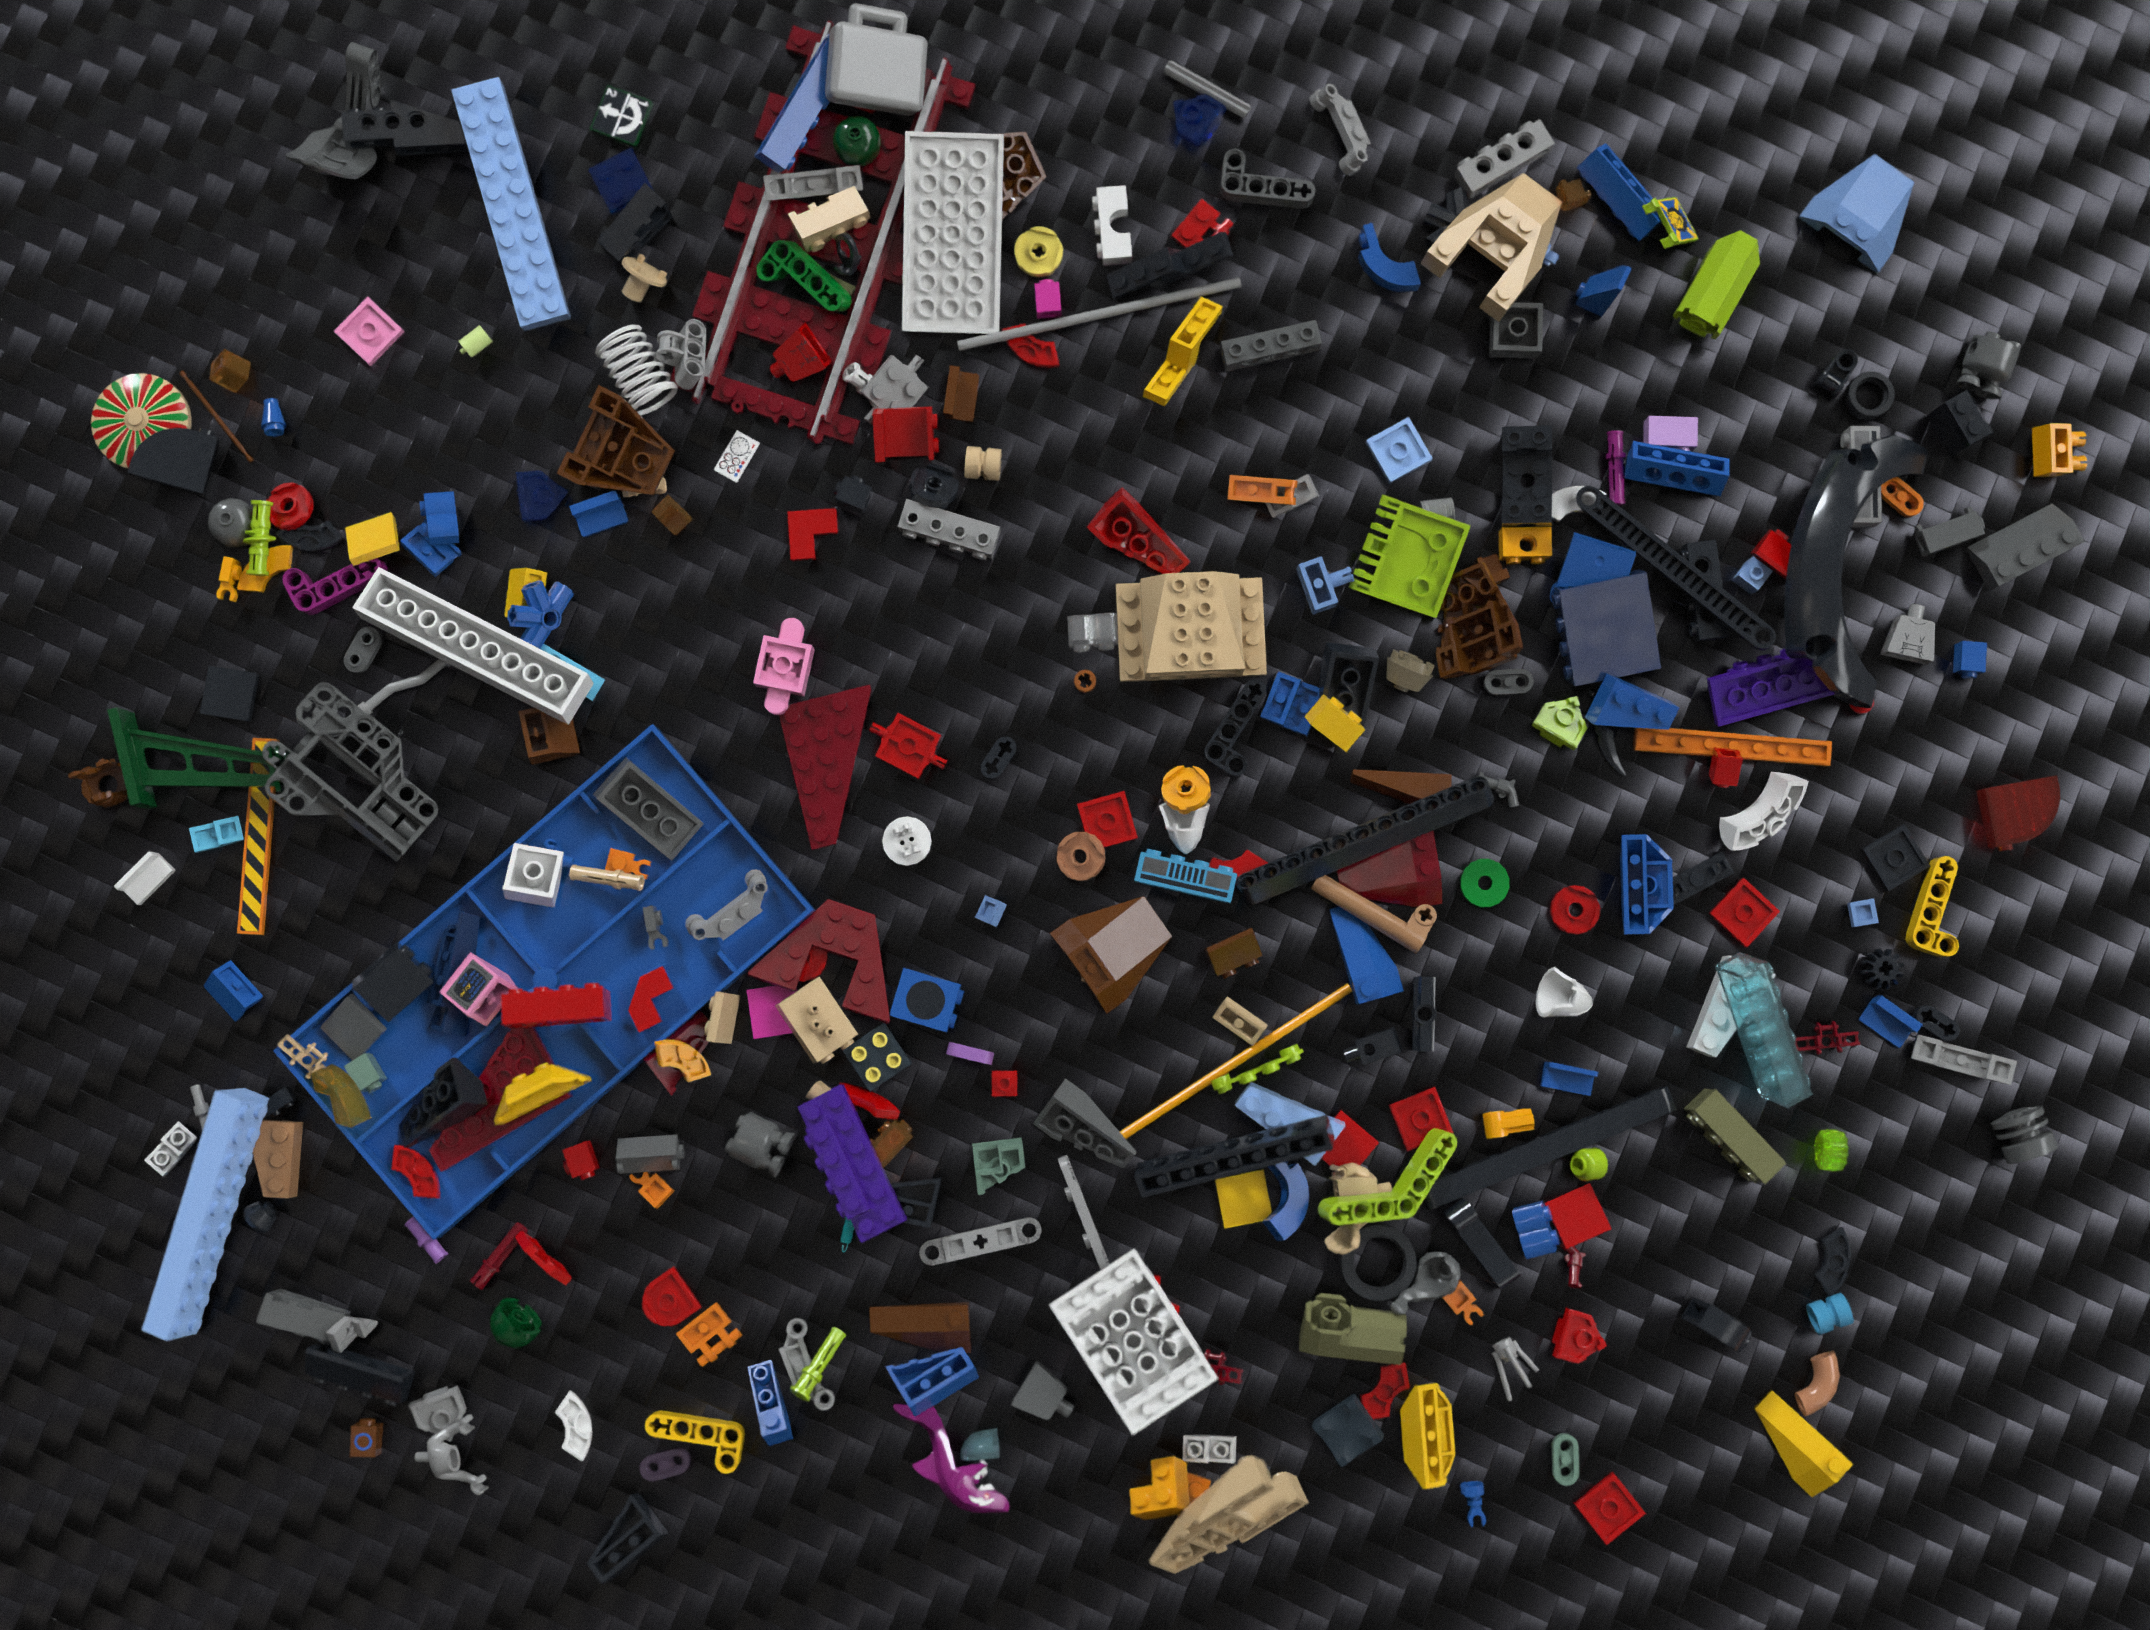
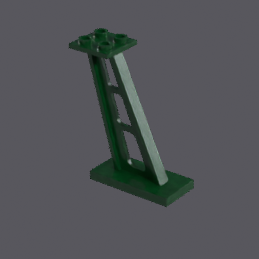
(140, 778)

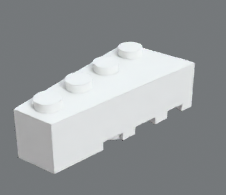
(1714, 1022)

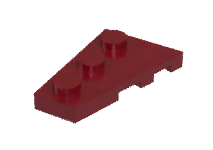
(690, 1033)

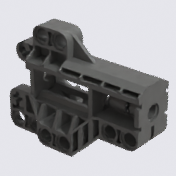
(324, 800)

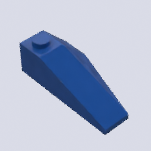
(1602, 289)

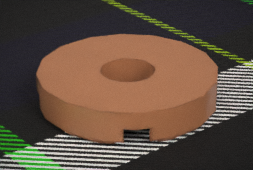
(1094, 851)

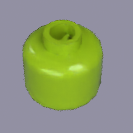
(1589, 1164)

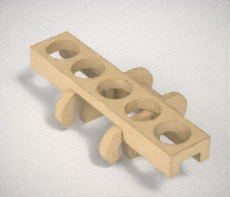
(303, 1053)

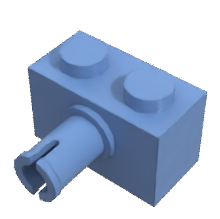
(1320, 584)

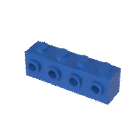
(1619, 190)

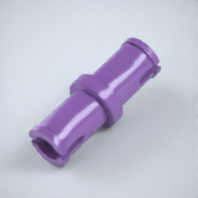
(431, 1246)

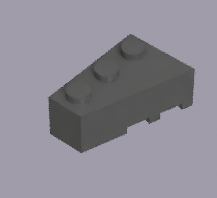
(299, 1314)

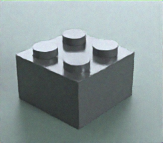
(1517, 332)

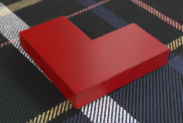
(804, 526)

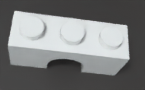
(1114, 246)

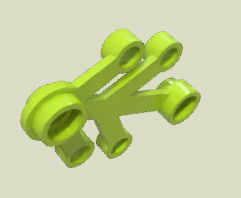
(1289, 1054)

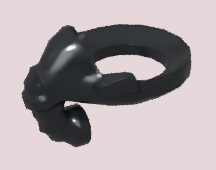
(851, 263)

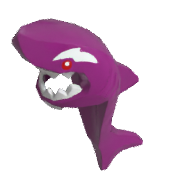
(940, 1468)

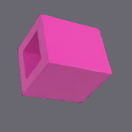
(1047, 299)

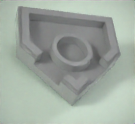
(438, 1409)

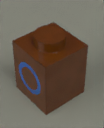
(366, 1438)

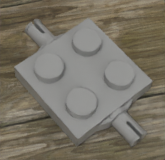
(894, 386)

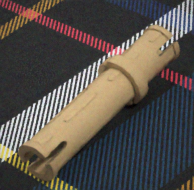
(617, 878)

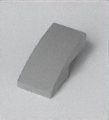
(1303, 493)

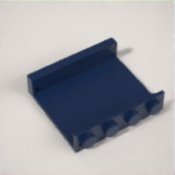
(1606, 628)

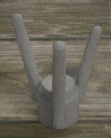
(1506, 1350)

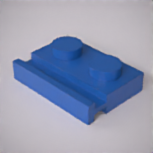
(432, 557)

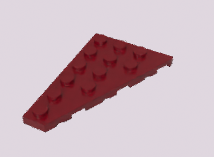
(822, 750)
(516, 1056)

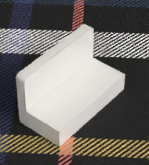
(145, 877)

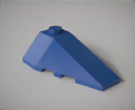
(1366, 961)

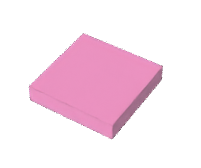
(369, 331)

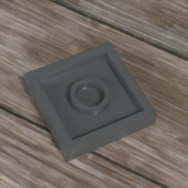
(353, 1027)

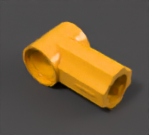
(1502, 1123)

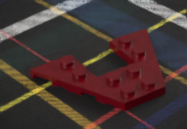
(840, 932)

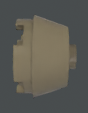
(1408, 671)

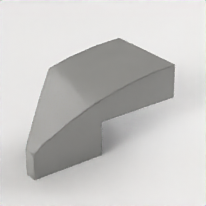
(347, 1329)

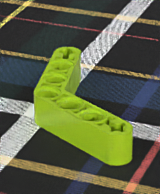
(1401, 1191)

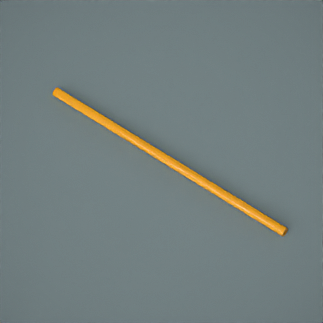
(1236, 1061)

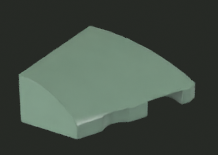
(996, 1161)

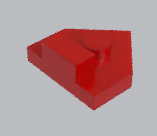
(1576, 1337)

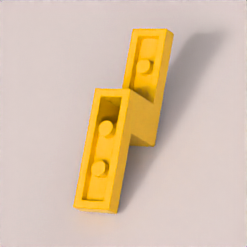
(1182, 351)

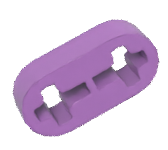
(970, 1053)

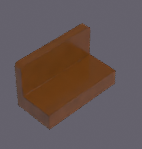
(961, 395)

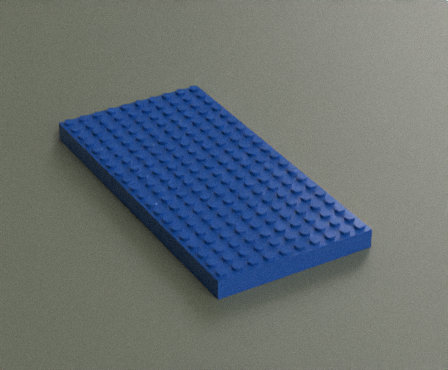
(584, 939)

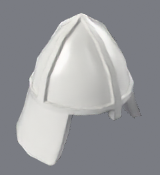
(1184, 829)
(1561, 995)

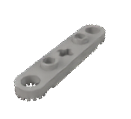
(1075, 1194)
(962, 1244)

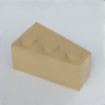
(829, 219)

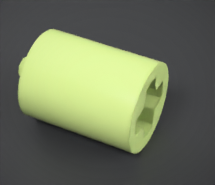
(475, 341)

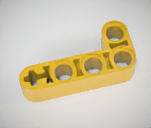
(1937, 907)
(695, 1435)

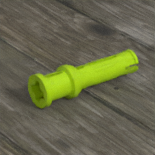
(812, 1374)

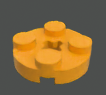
(1186, 801)

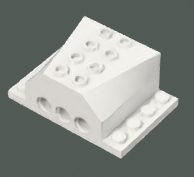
(1133, 1341)

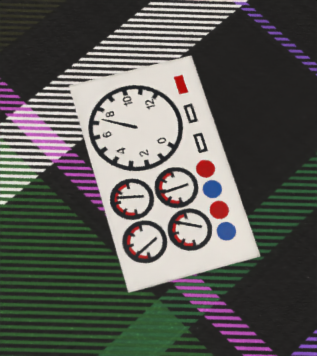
(736, 456)

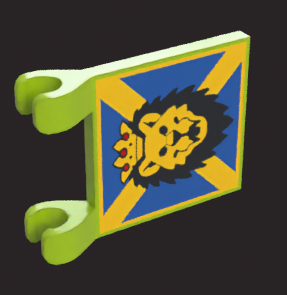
(1673, 219)

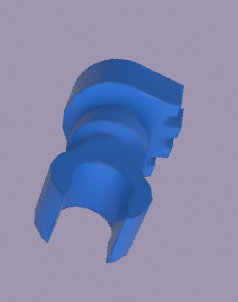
(1473, 1490)

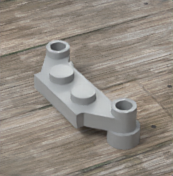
(1347, 125)
(734, 914)
(797, 1357)

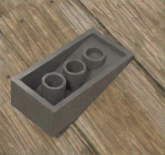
(648, 808)

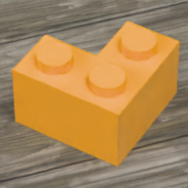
(1167, 1494)

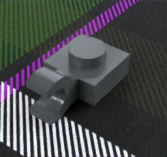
(653, 920)

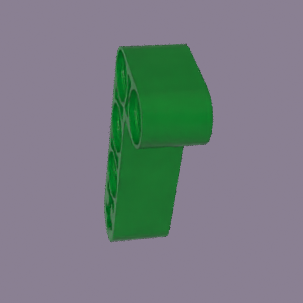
(810, 277)

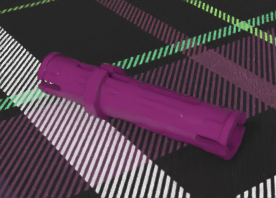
(1616, 466)

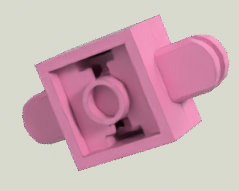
(784, 666)

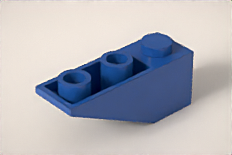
(769, 1403)

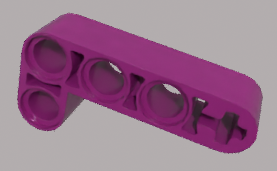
(338, 580)

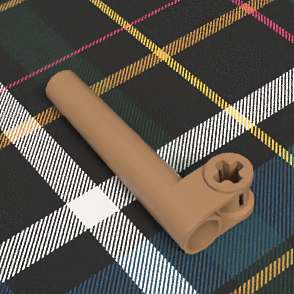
(1408, 934)

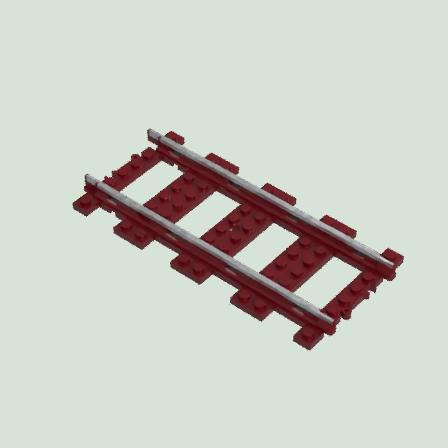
(742, 308)

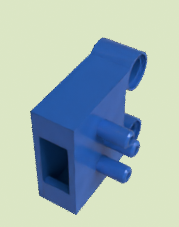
(1593, 561)

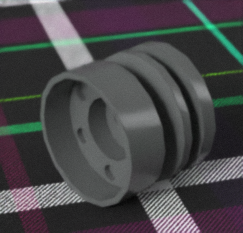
(2024, 1134)

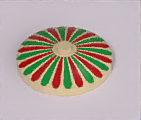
(133, 411)

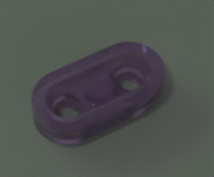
(665, 1463)

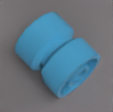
(1833, 1312)

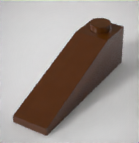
(1402, 785)

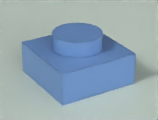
(990, 911)
(1862, 912)

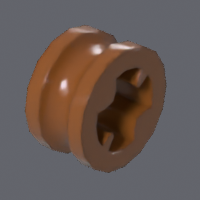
(1078, 683)

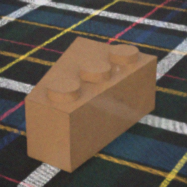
(278, 1157)

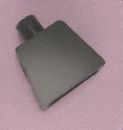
(1042, 1394)

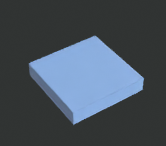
(1399, 450)

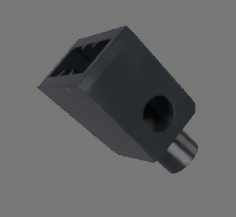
(1385, 1043)

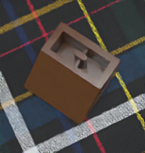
(547, 736)

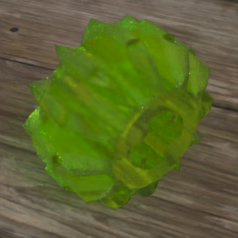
(1831, 1150)

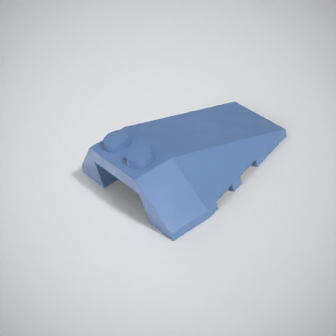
(1864, 209)

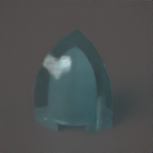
(981, 1446)

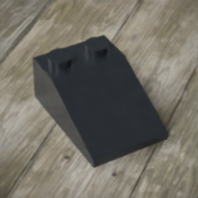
(1349, 676)

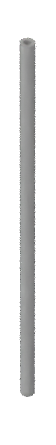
(1099, 314)

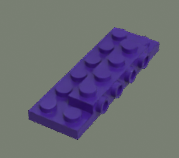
(1763, 687)
(850, 1164)

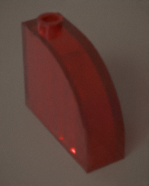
(2018, 810)

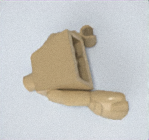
(1348, 1181)

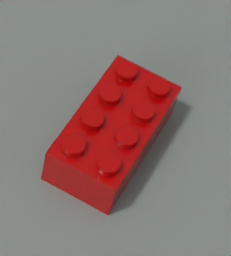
(556, 1007)

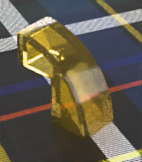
(346, 1098)

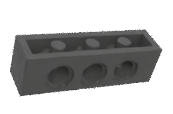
(1270, 345)

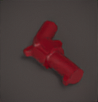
(1574, 1262)

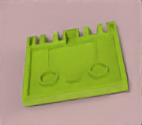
(1413, 559)

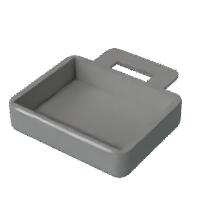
(876, 65)

